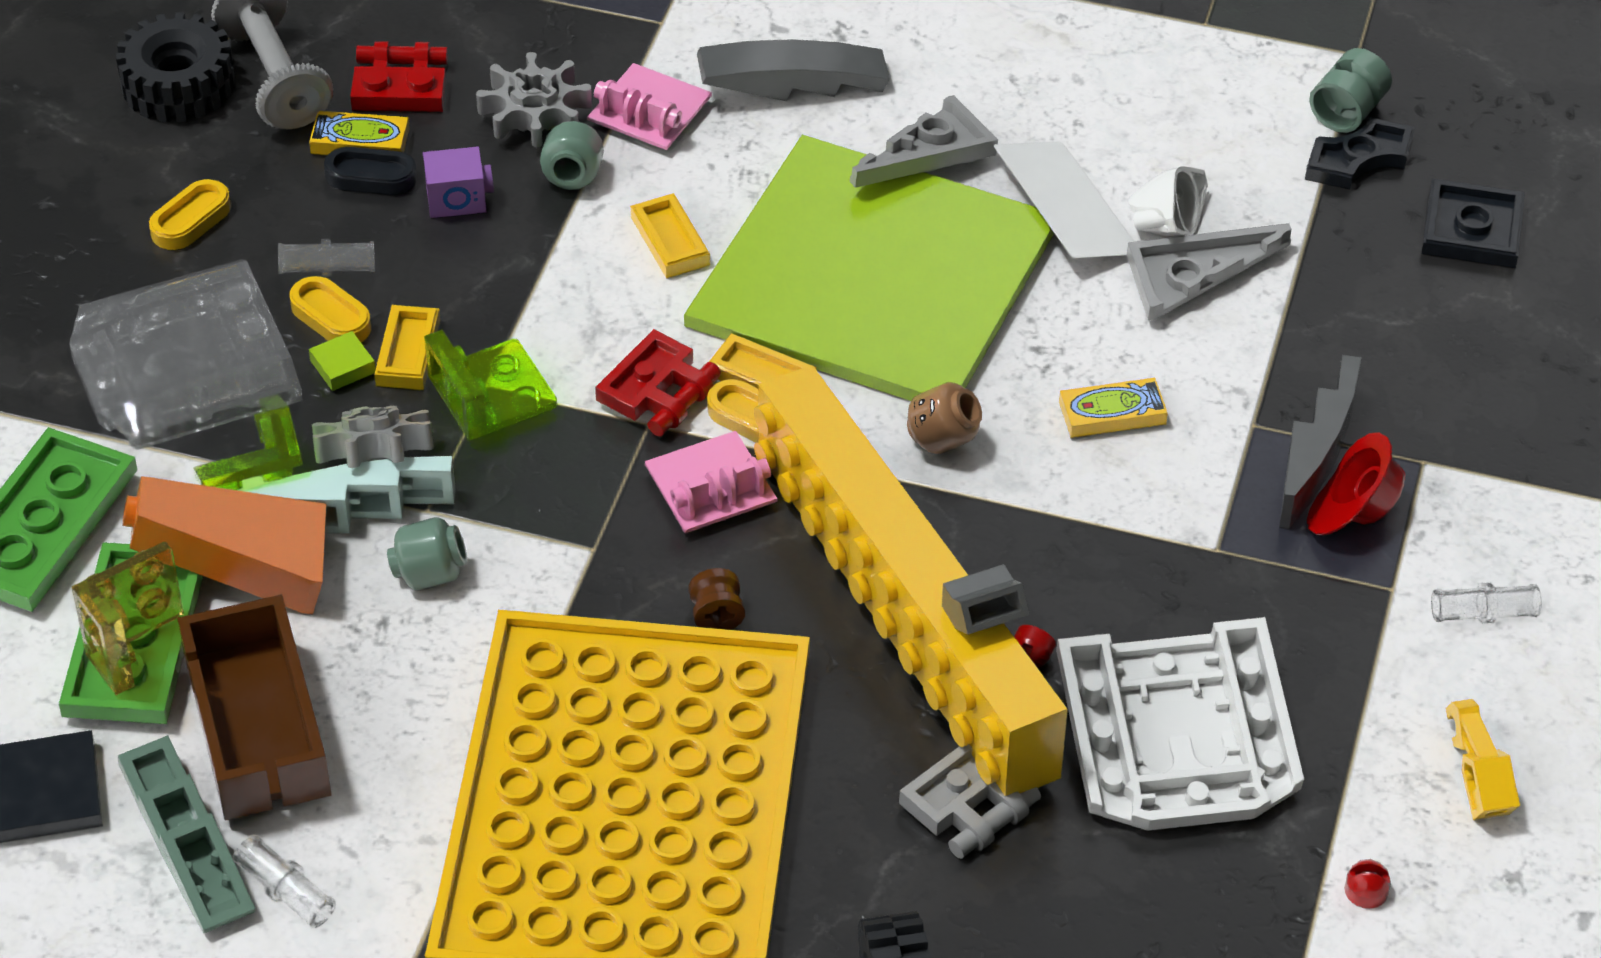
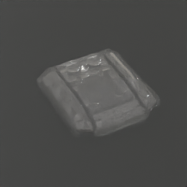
(181, 355)

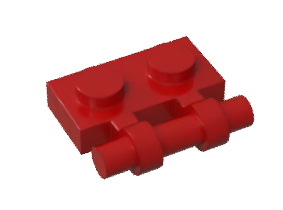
(399, 88)
(647, 373)

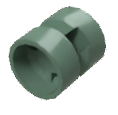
(1350, 90)

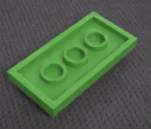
(52, 509)
(154, 672)

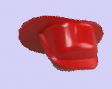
(1360, 489)

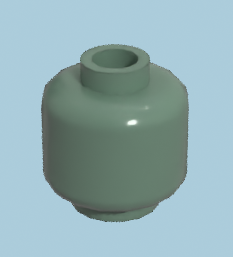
(571, 155)
(427, 553)

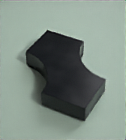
(1345, 158)

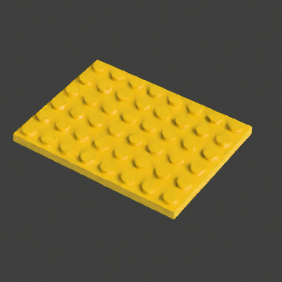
(622, 792)

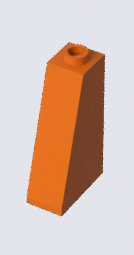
(234, 537)

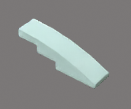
(371, 490)

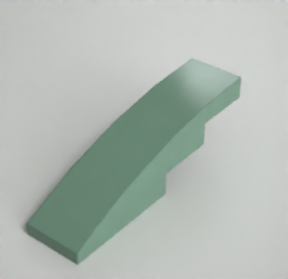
(186, 834)

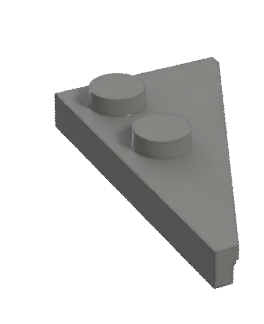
(929, 144)
(1186, 266)

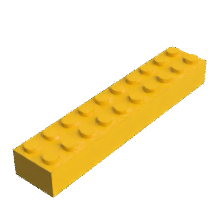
(898, 571)

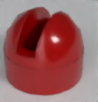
(1036, 643)
(1367, 884)

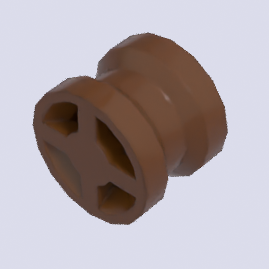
(716, 599)

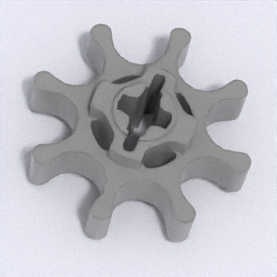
(533, 98)
(372, 435)

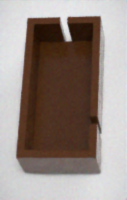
(254, 707)

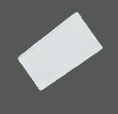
(1066, 199)

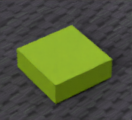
(342, 360)

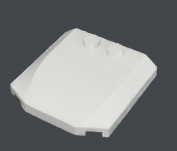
(1180, 726)

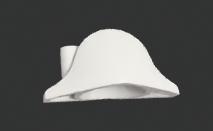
(1170, 202)

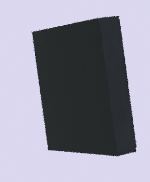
(1473, 223)
(49, 786)

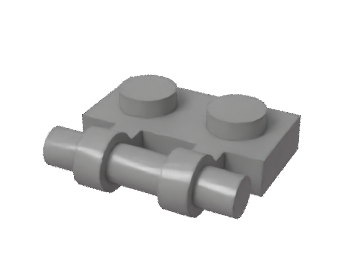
(951, 791)

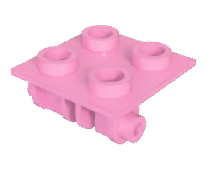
(647, 105)
(712, 481)

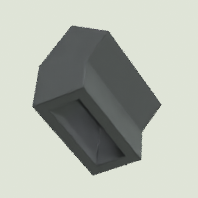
(984, 600)

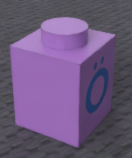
(456, 182)

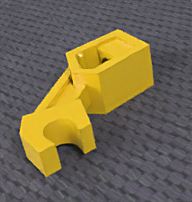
(1485, 769)

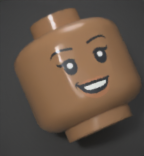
(944, 417)

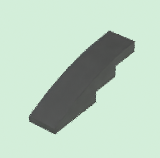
(778, 66)
(1318, 443)

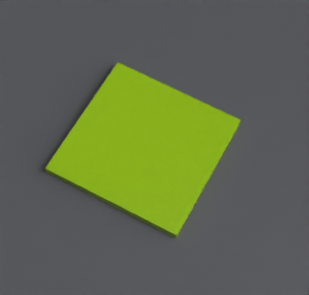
(873, 279)

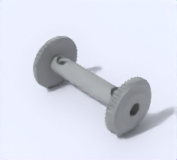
(292, 91)

